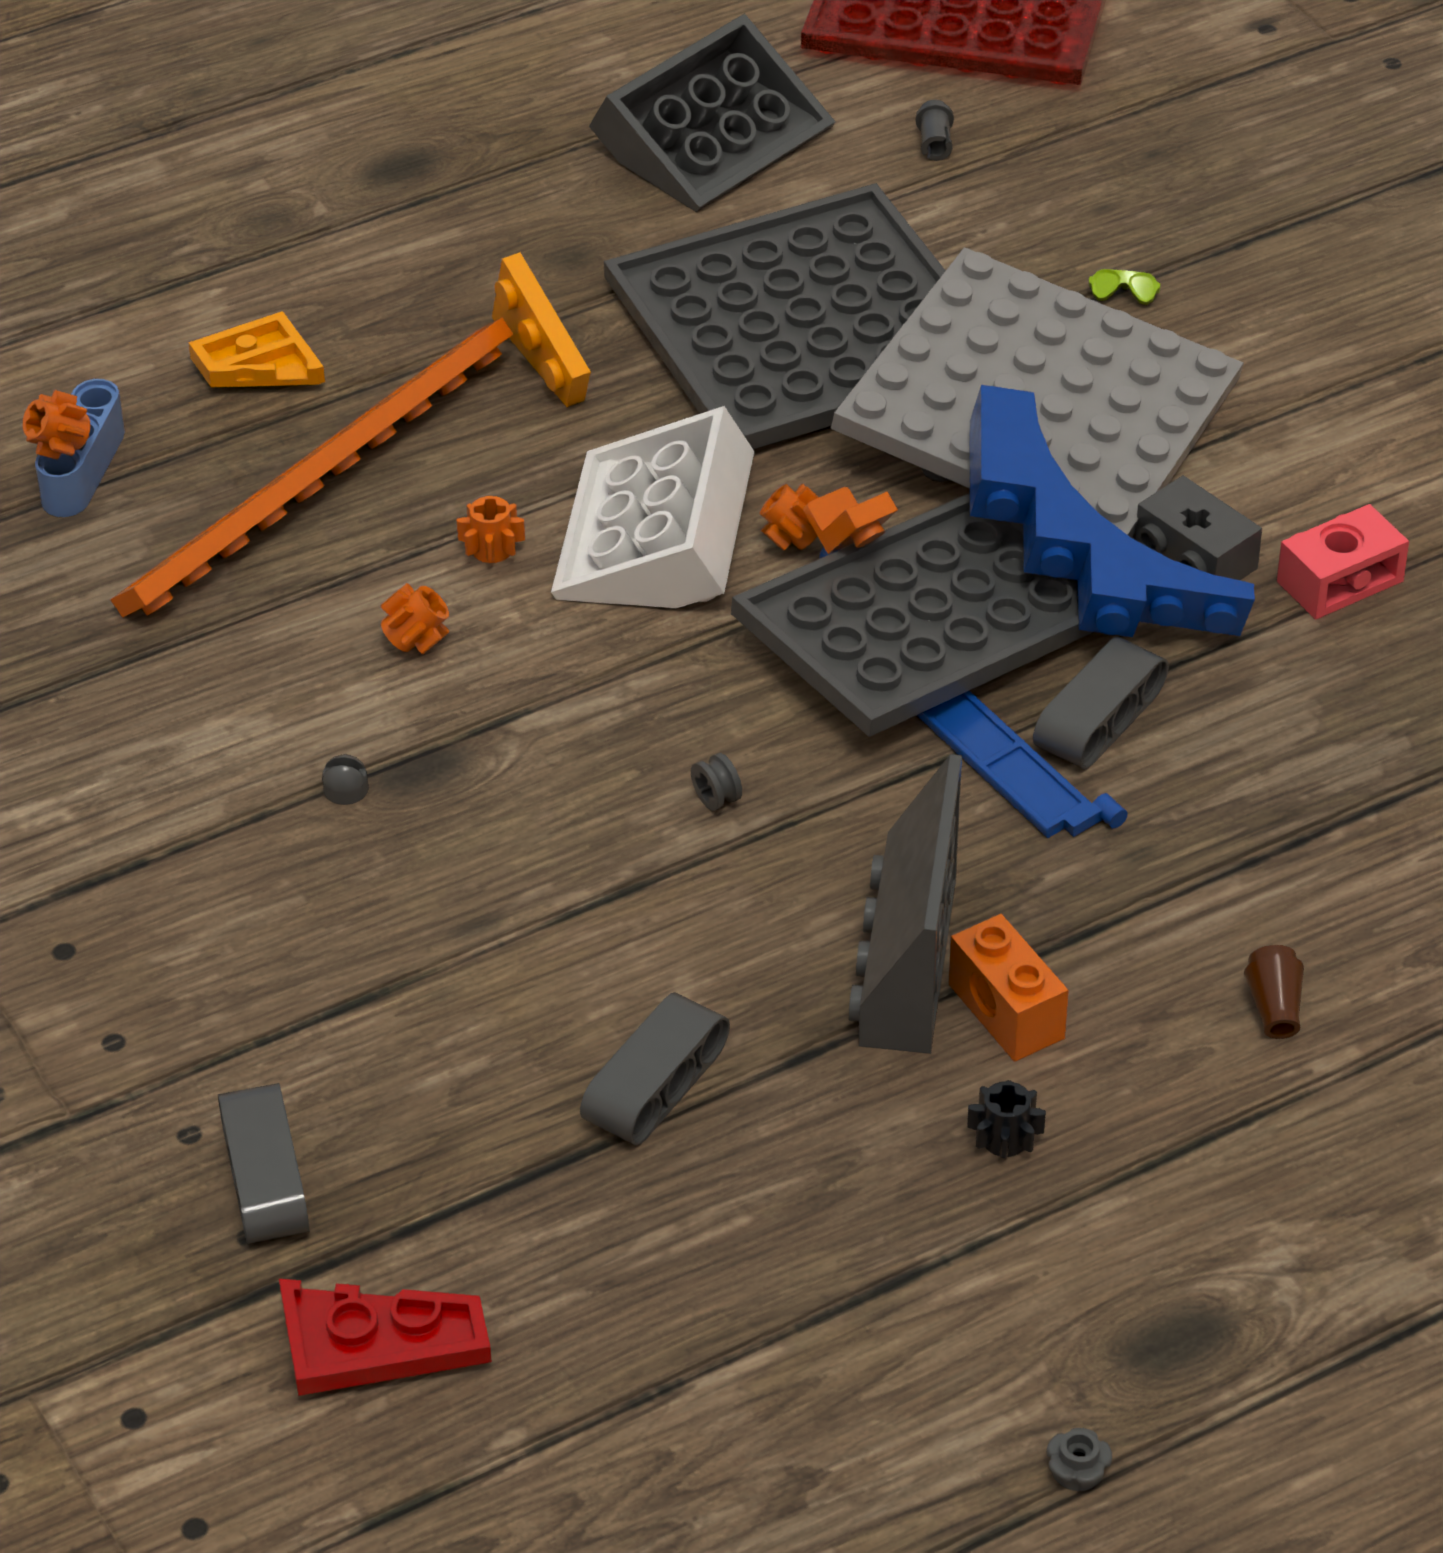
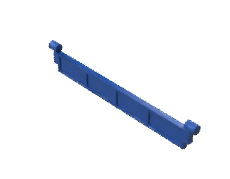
(1016, 768)

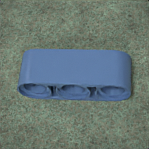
(72, 480)

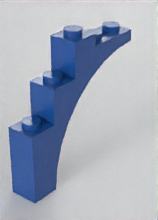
(1067, 538)

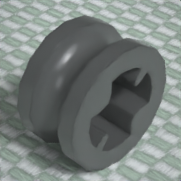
(716, 781)

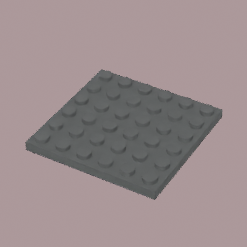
(779, 307)

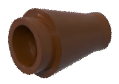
(1276, 987)

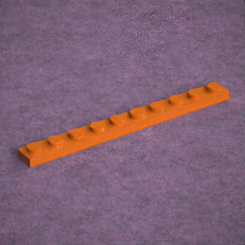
(303, 478)

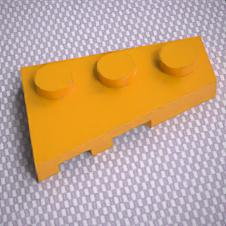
(539, 331)

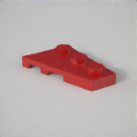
(370, 1338)

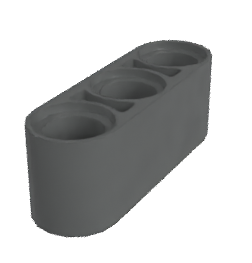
(1100, 702)
(655, 1068)
(263, 1163)

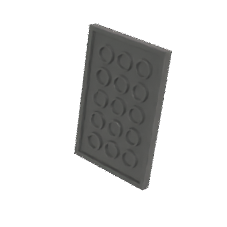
(913, 615)

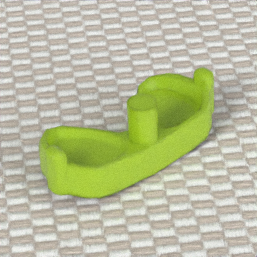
(1108, 281)

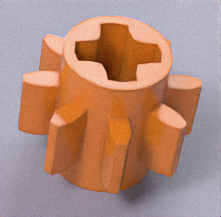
(56, 424)
(787, 519)
(491, 529)
(415, 618)

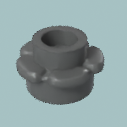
(1075, 1471)

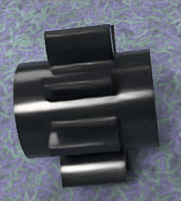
(1006, 1119)

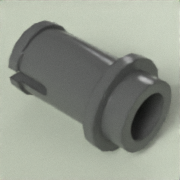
(934, 122)

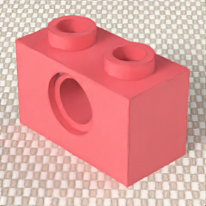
(1342, 561)

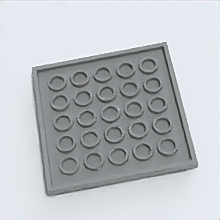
(1108, 389)

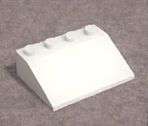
(657, 515)

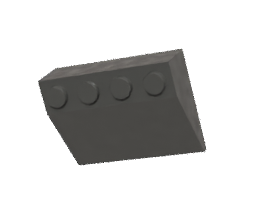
(710, 116)
(909, 920)

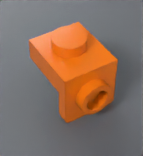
(843, 521)

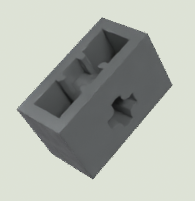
(1199, 530)

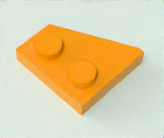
(257, 355)

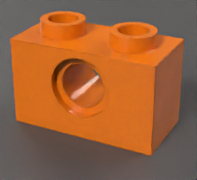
(1008, 987)

